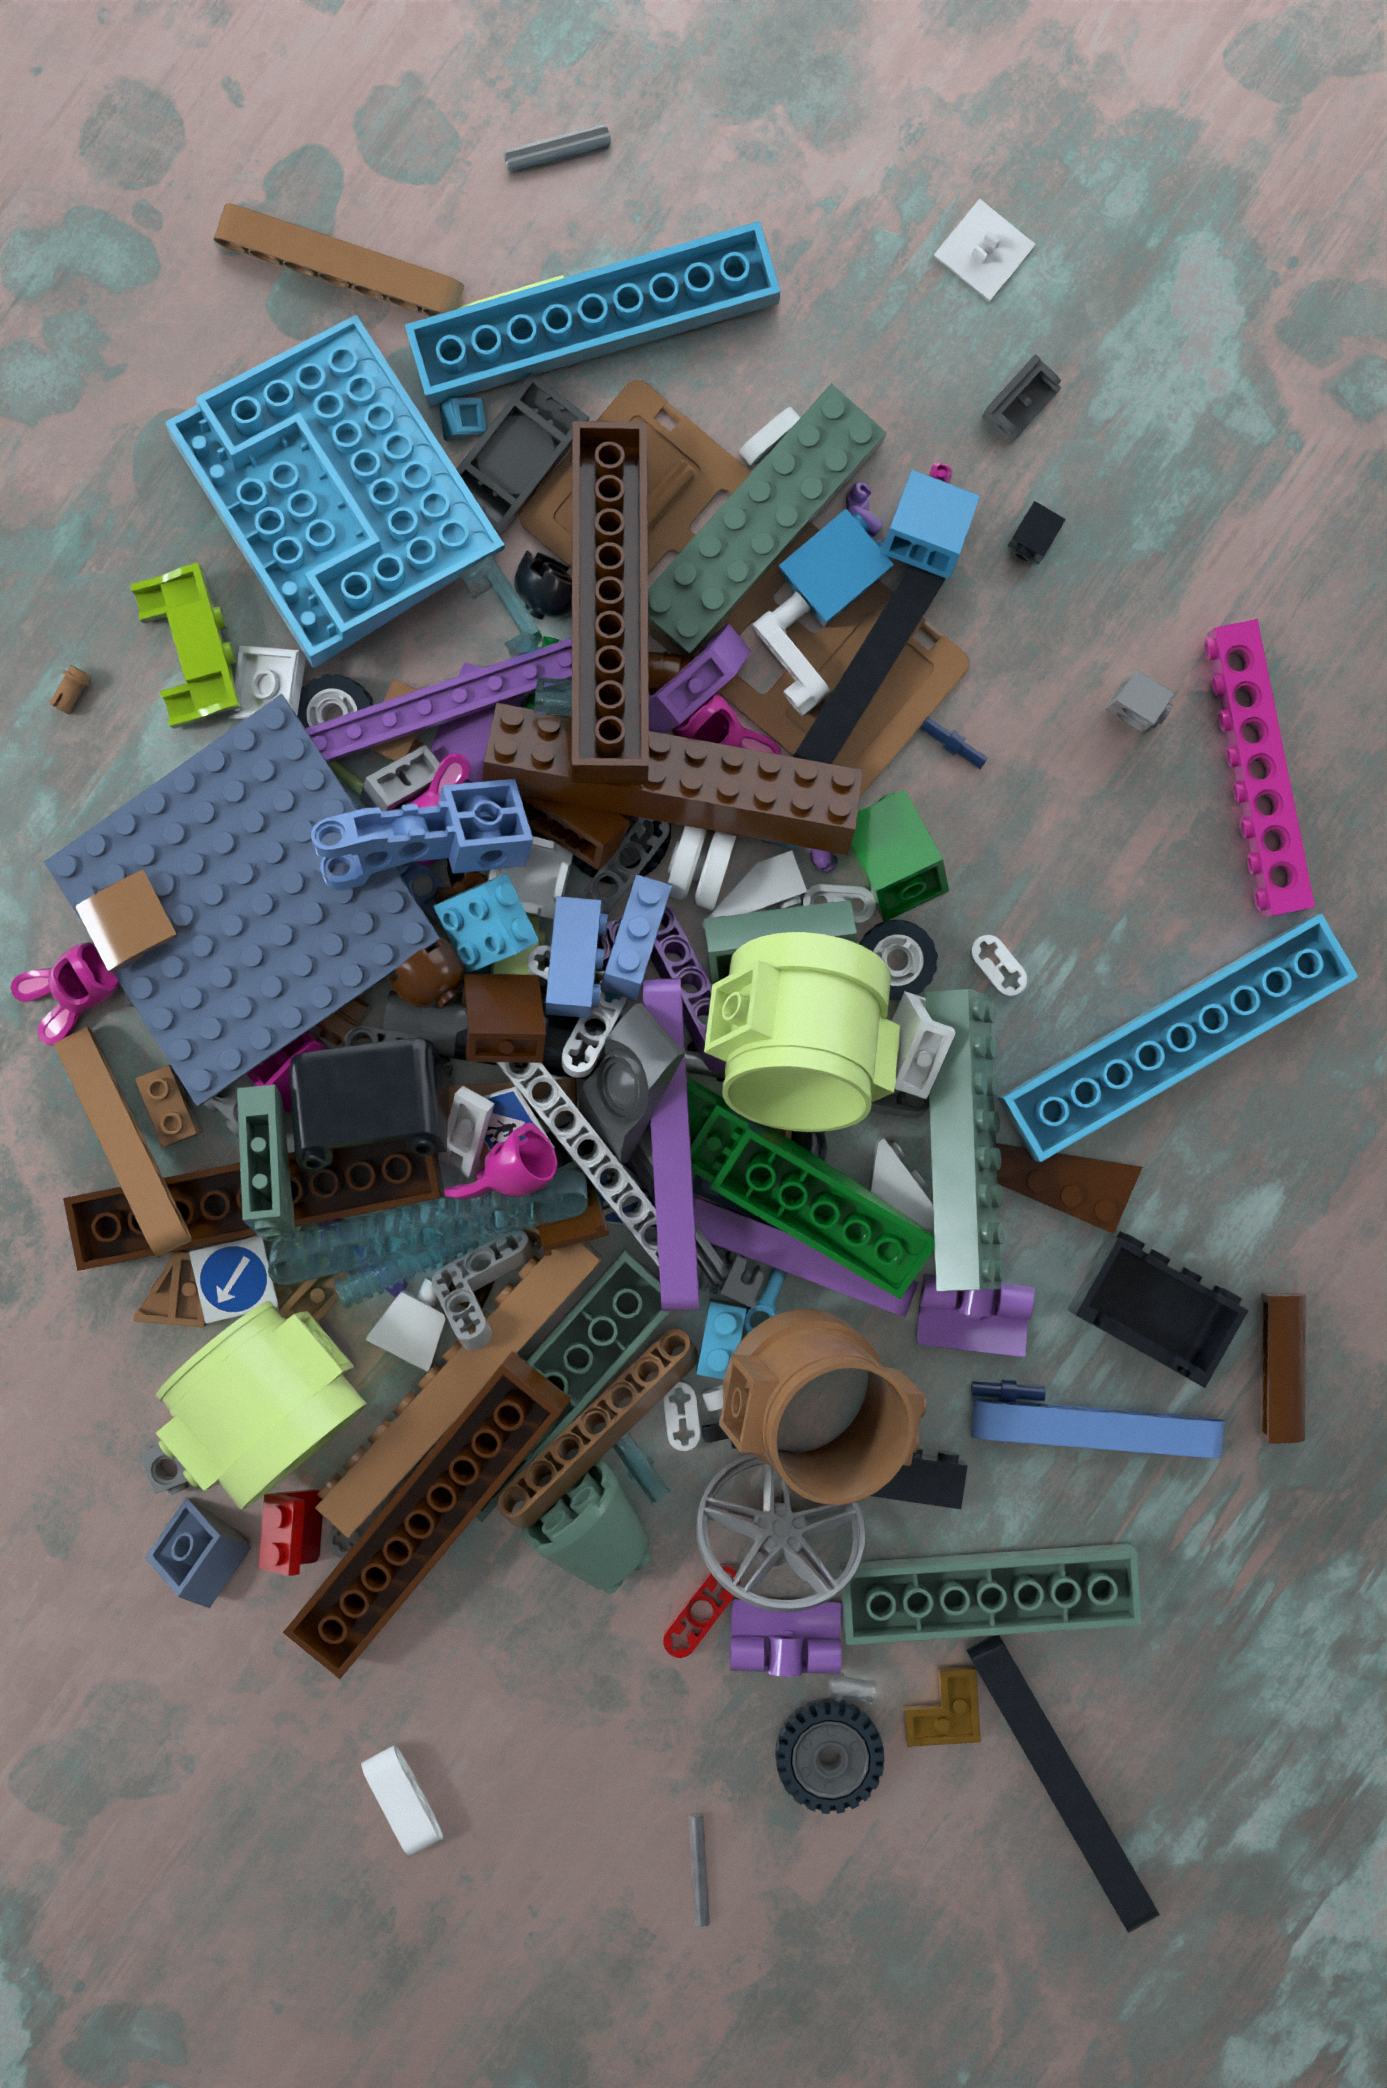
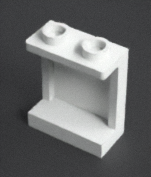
(921, 1046)

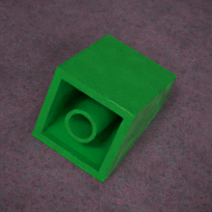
(897, 856)

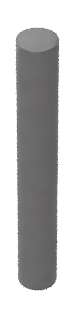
(699, 1869)

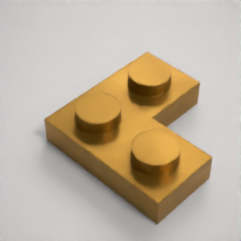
(956, 1716)

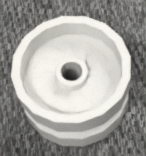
(701, 865)

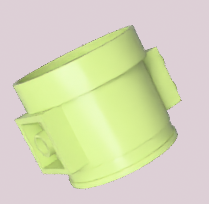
(804, 1031)
(257, 1403)

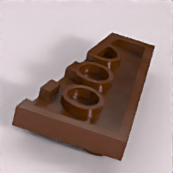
(1072, 1184)

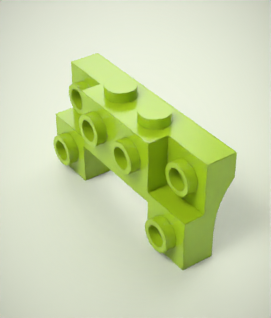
(198, 641)

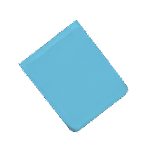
(462, 418)

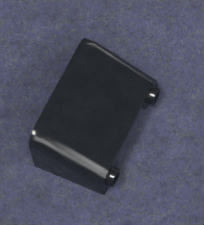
(368, 1098)

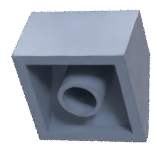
(197, 1553)

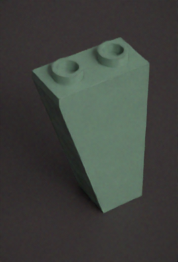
(264, 1163)

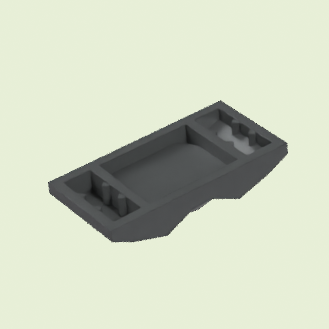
(519, 450)
(629, 1081)

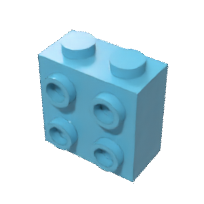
(486, 923)

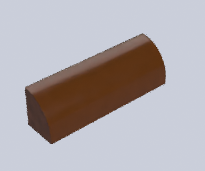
(580, 830)
(1283, 1367)

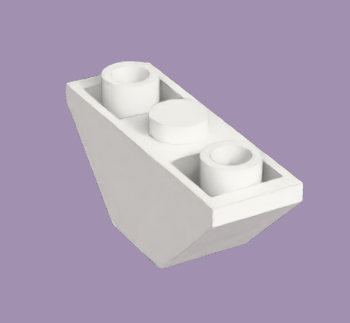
(898, 1186)

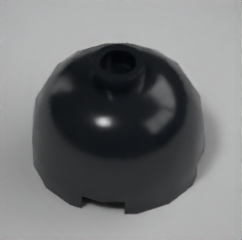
(544, 586)

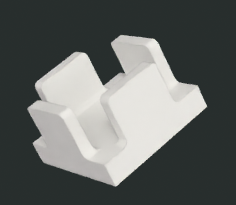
(541, 878)

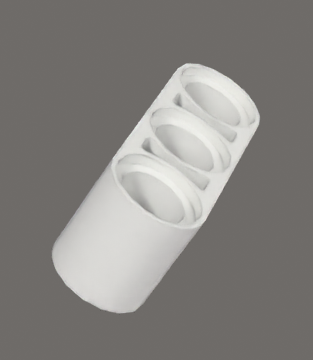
(402, 1800)

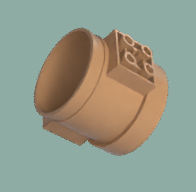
(777, 1363)

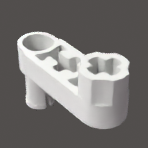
(771, 627)

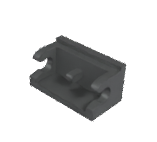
(1022, 399)
(743, 1288)

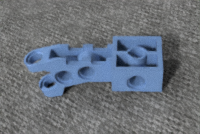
(472, 825)

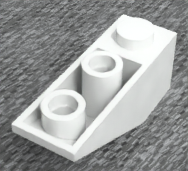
(767, 884)

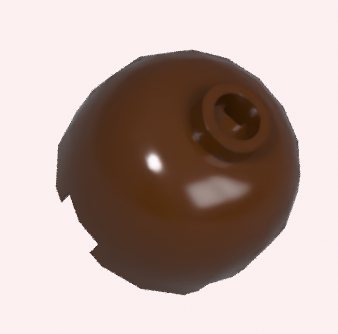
(430, 976)

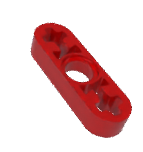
(678, 1626)

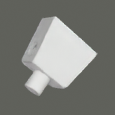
(412, 1327)

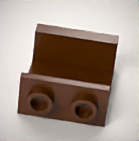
(504, 1018)

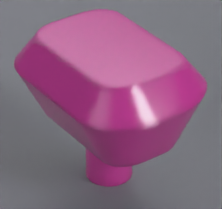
(941, 472)

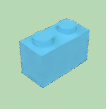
(720, 1337)

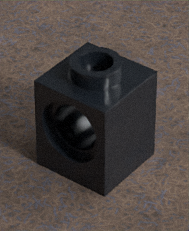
(1036, 533)

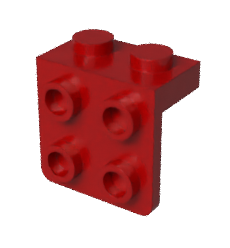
(290, 1531)

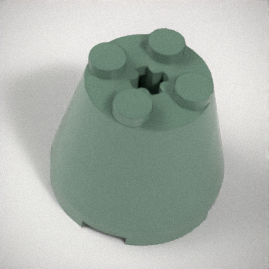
(592, 1531)

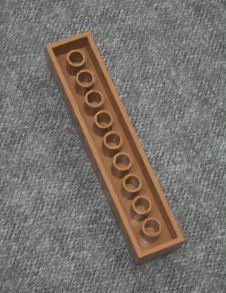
(450, 1389)

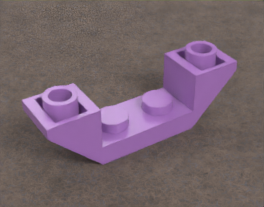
(698, 681)

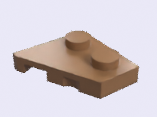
(173, 1296)

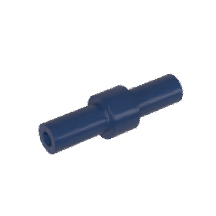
(953, 742)
(1008, 1390)

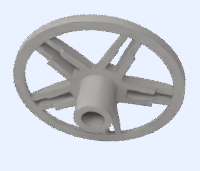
(777, 1538)

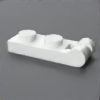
(466, 1131)

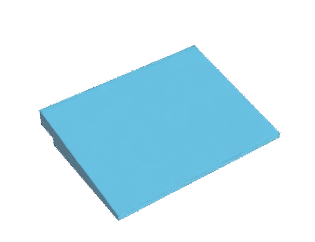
(333, 488)

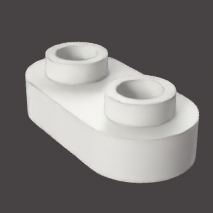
(837, 893)

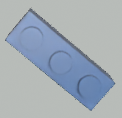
(636, 937)
(575, 957)

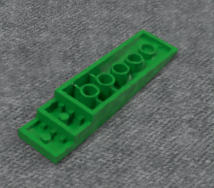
(803, 1194)

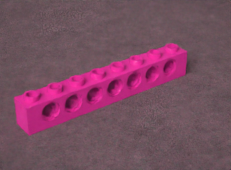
(1246, 641)

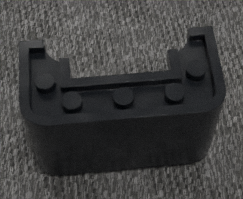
(1158, 1308)

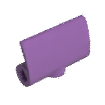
(468, 735)
(975, 1319)
(786, 1641)

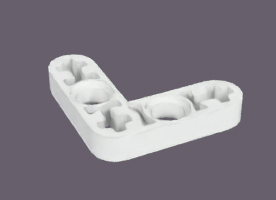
(607, 1012)

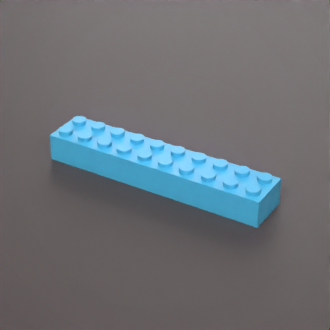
(594, 313)
(1177, 1037)

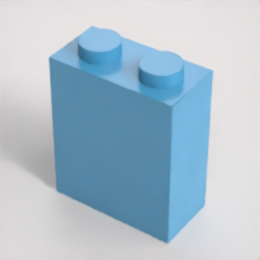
(930, 524)
(836, 566)

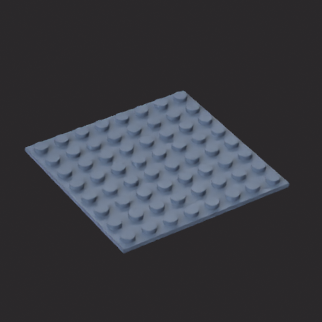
(256, 926)

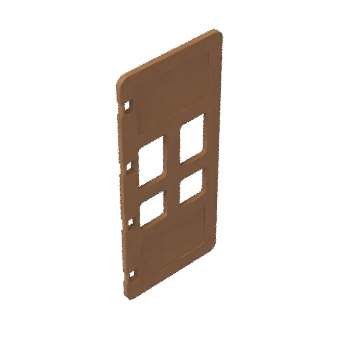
(912, 685)

